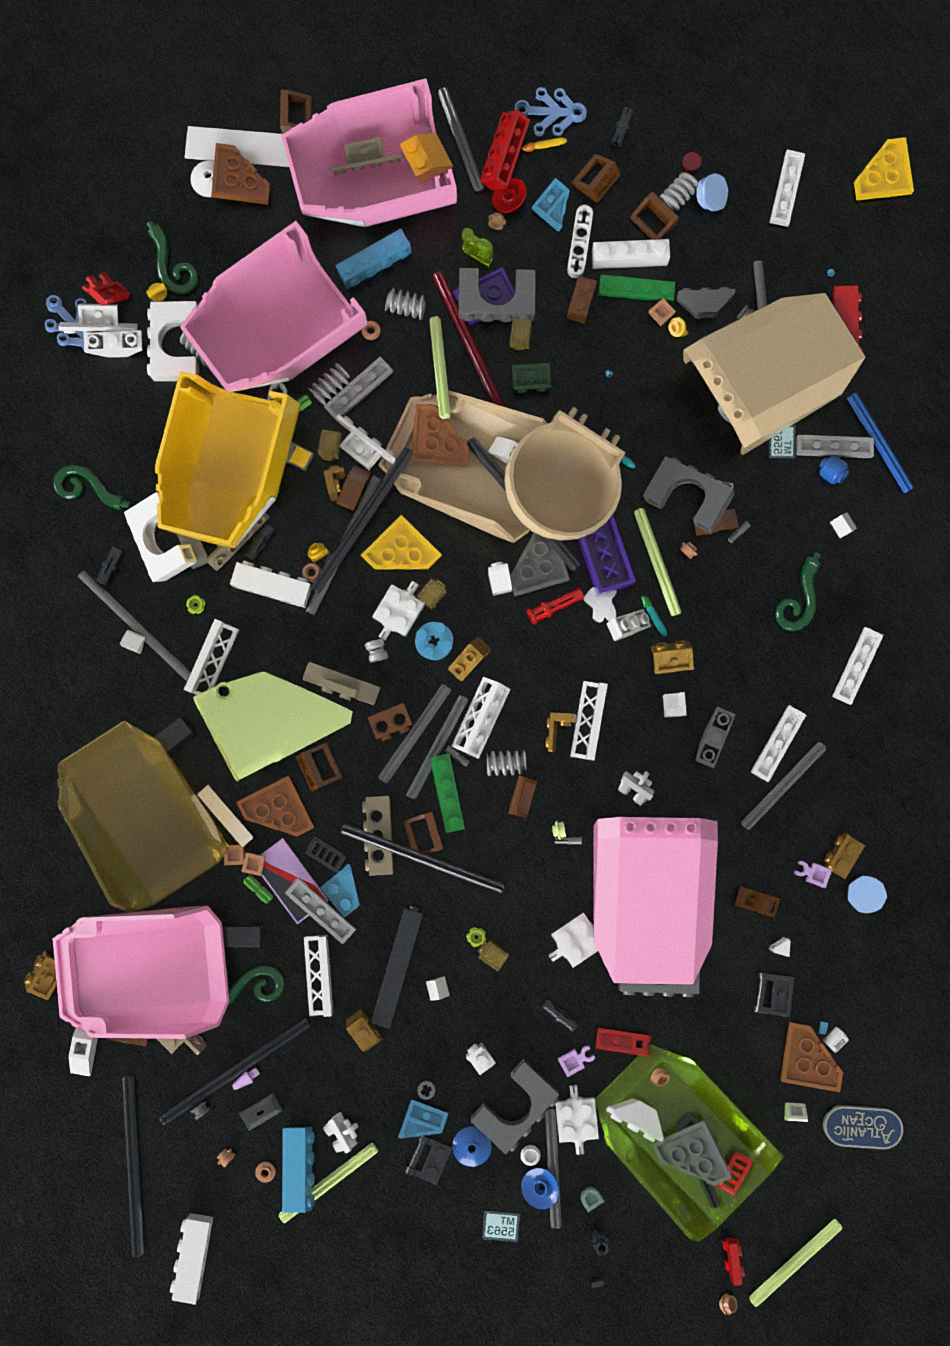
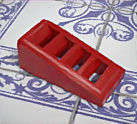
(740, 1176)

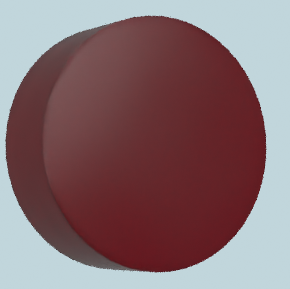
(691, 162)

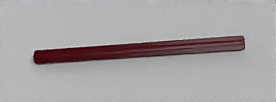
(467, 339)

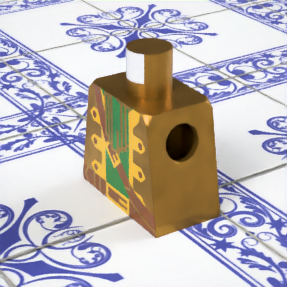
(363, 1030)

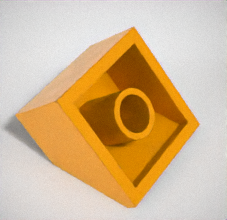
(426, 156)

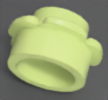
(559, 830)

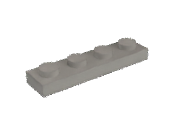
(359, 388)
(835, 446)
(320, 910)

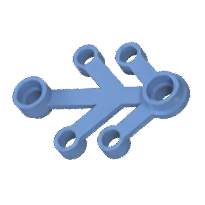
(553, 111)
(57, 307)

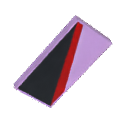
(281, 870)

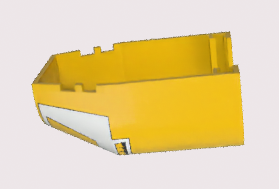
(221, 460)

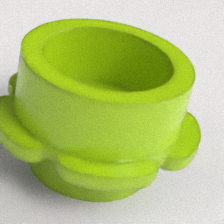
(190, 604)
(471, 936)

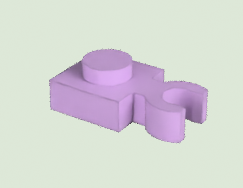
(815, 873)
(572, 1062)

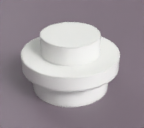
(530, 1155)

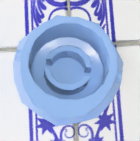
(712, 192)
(867, 894)

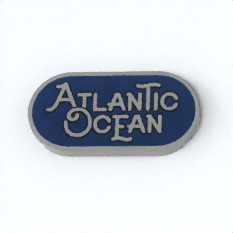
(863, 1127)

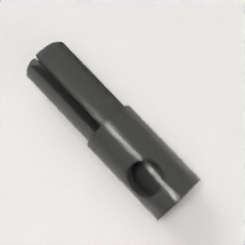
(739, 531)
(456, 755)
(571, 840)

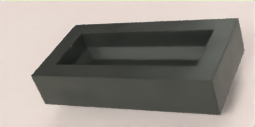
(270, 1106)

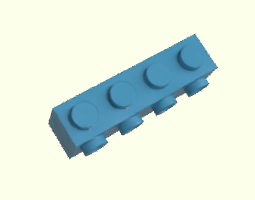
(373, 259)
(297, 1170)

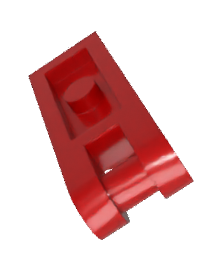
(622, 1042)

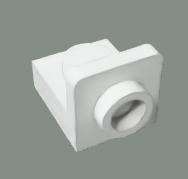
(480, 1058)

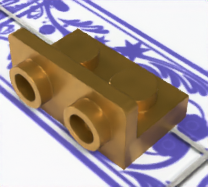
(332, 477)
(672, 657)
(843, 855)
(43, 977)

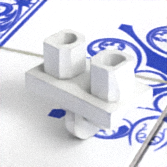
(639, 784)
(344, 1132)

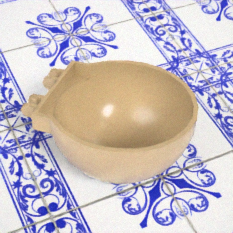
(564, 478)

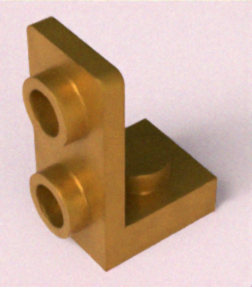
(469, 658)
(564, 720)

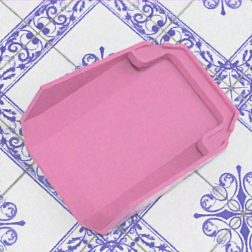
(654, 897)
(143, 973)

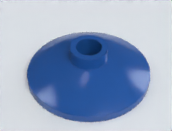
(471, 1136)
(534, 1193)

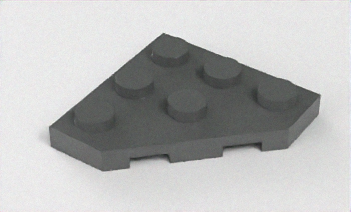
(537, 567)
(694, 1153)

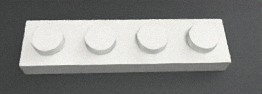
(787, 188)
(857, 665)
(778, 743)

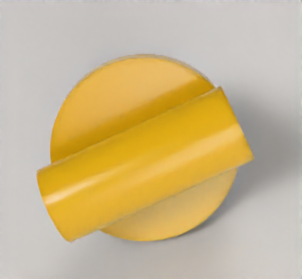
(157, 292)
(678, 327)
(317, 552)

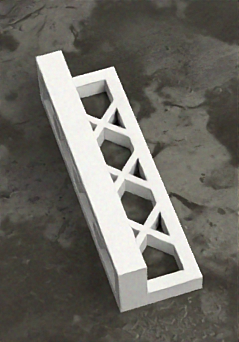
(205, 655)
(484, 718)
(596, 720)
(325, 975)

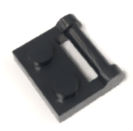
(780, 994)
(434, 1161)

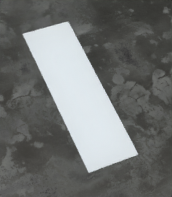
(253, 146)

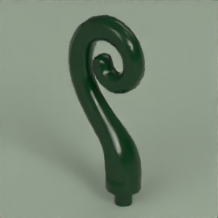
(161, 240)
(110, 499)
(807, 576)
(255, 971)

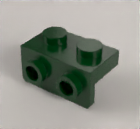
(531, 376)

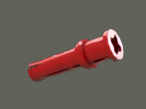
(545, 609)

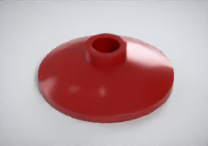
(511, 198)

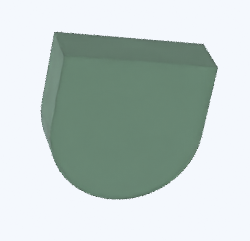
(591, 1198)

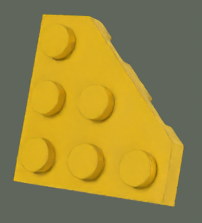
(886, 173)
(401, 548)

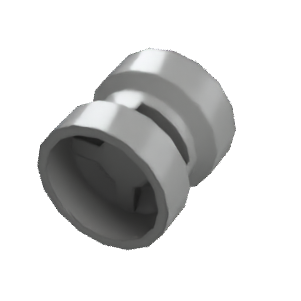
(379, 654)

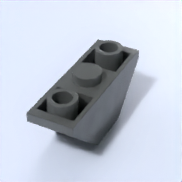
(704, 302)
(714, 737)

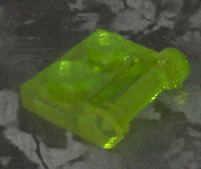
(477, 248)

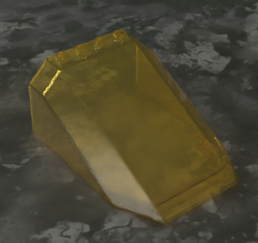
(136, 818)

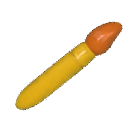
(544, 144)

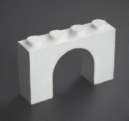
(162, 318)
(160, 565)

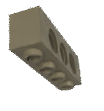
(382, 804)

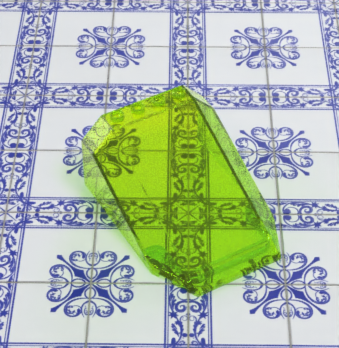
(684, 1093)

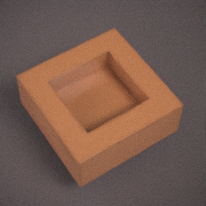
(662, 312)
(234, 855)
(253, 864)

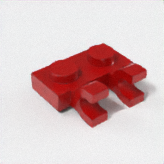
(106, 291)
(733, 1263)

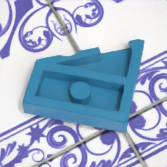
(552, 204)
(342, 891)
(422, 1120)

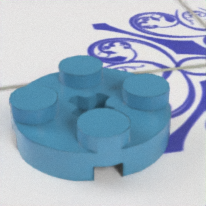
(439, 631)

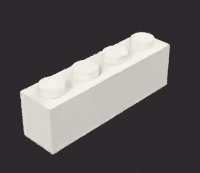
(630, 254)
(271, 585)
(192, 1258)

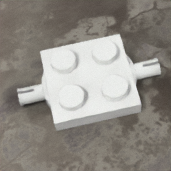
(398, 610)
(575, 940)
(576, 1119)

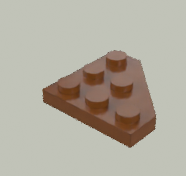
(236, 177)
(436, 439)
(277, 808)
(808, 1061)

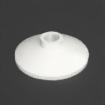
(198, 180)

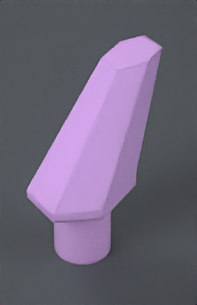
(245, 1079)

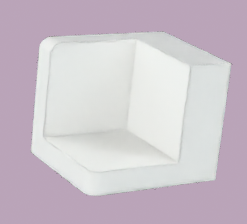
(674, 704)

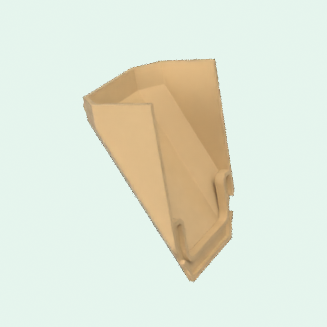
(777, 365)
(460, 490)

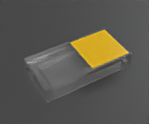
(299, 456)

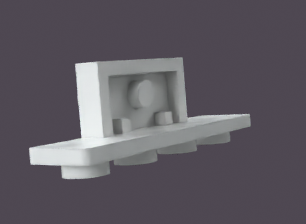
(97, 318)
(362, 447)

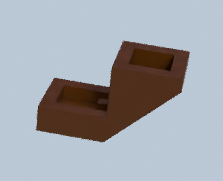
(353, 488)
(727, 522)
(757, 901)

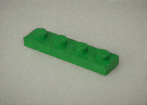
(636, 288)
(447, 793)

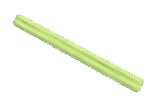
(440, 368)
(657, 562)
(337, 1176)
(795, 1262)

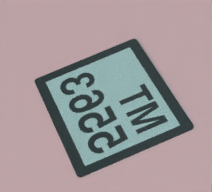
(783, 443)
(501, 1226)

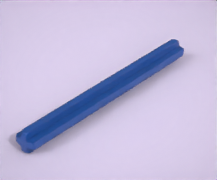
(880, 442)

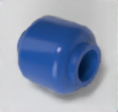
(834, 469)

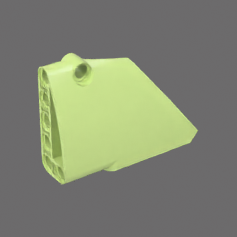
(266, 720)

